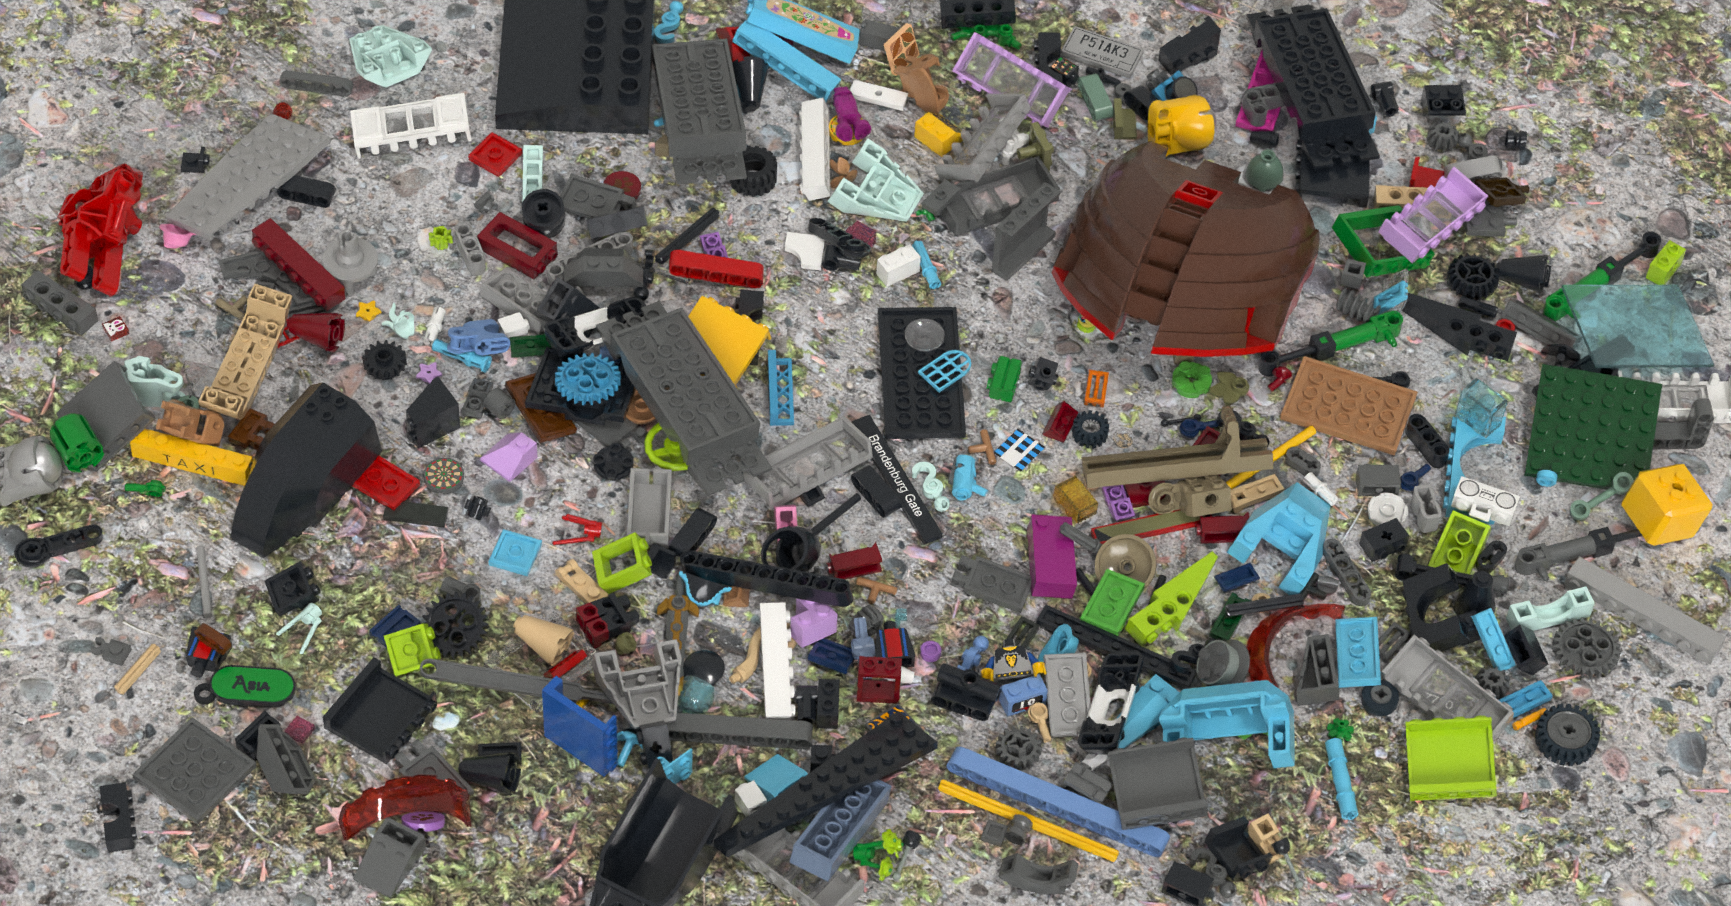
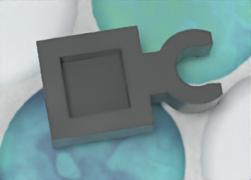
(113, 652)

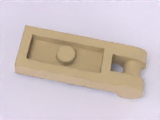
(1255, 492)
(580, 582)

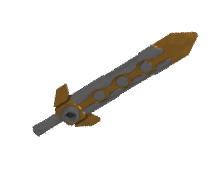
(677, 619)

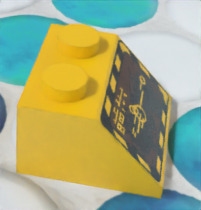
(937, 133)

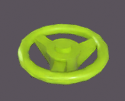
(670, 452)

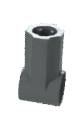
(451, 585)

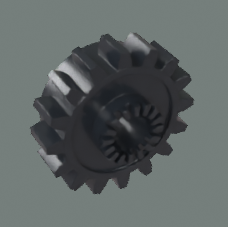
(384, 360)

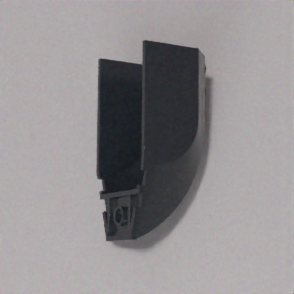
(304, 468)
(659, 845)

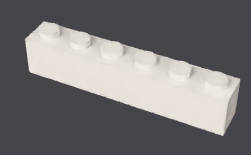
(815, 149)
(776, 661)

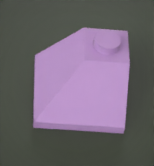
(511, 455)

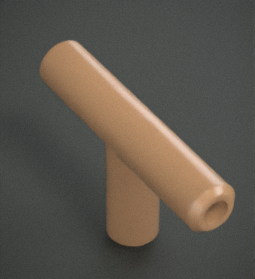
(985, 447)
(875, 588)

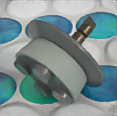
(1223, 663)

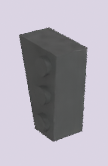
(1318, 674)

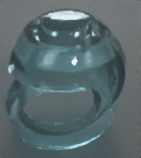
(697, 696)

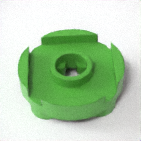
(1191, 370)

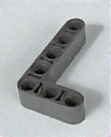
(1686, 434)

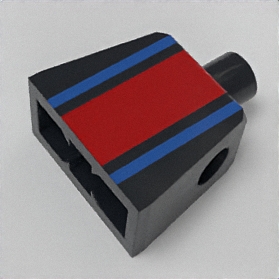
(894, 644)
(203, 657)

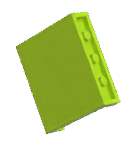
(1450, 758)

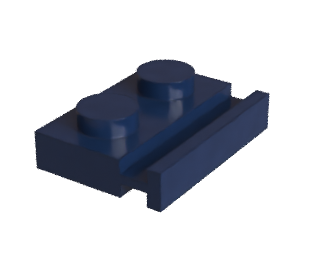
(394, 621)
(832, 655)

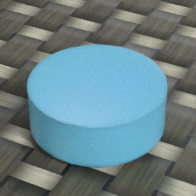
(1546, 478)

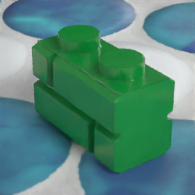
(1005, 378)

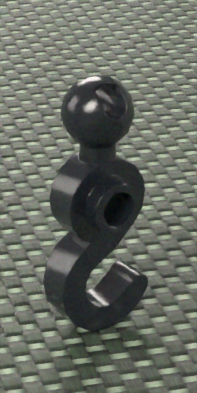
(648, 276)
(1246, 429)
(1189, 656)

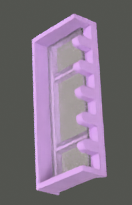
(1002, 72)

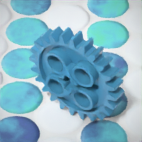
(587, 378)

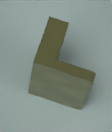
(1123, 121)

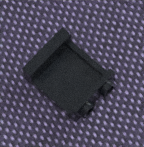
(1236, 849)

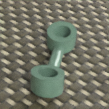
(1580, 509)

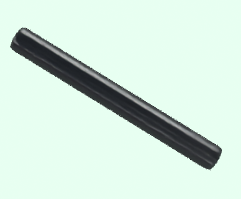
(687, 235)

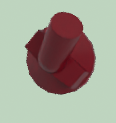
(1281, 374)

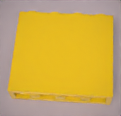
(729, 335)

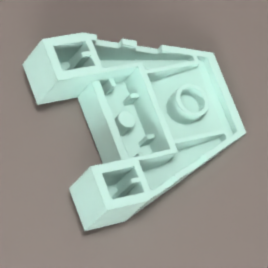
(882, 192)

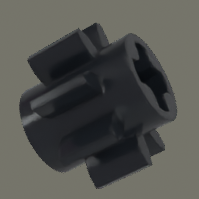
(477, 507)

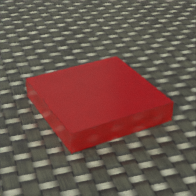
(495, 154)

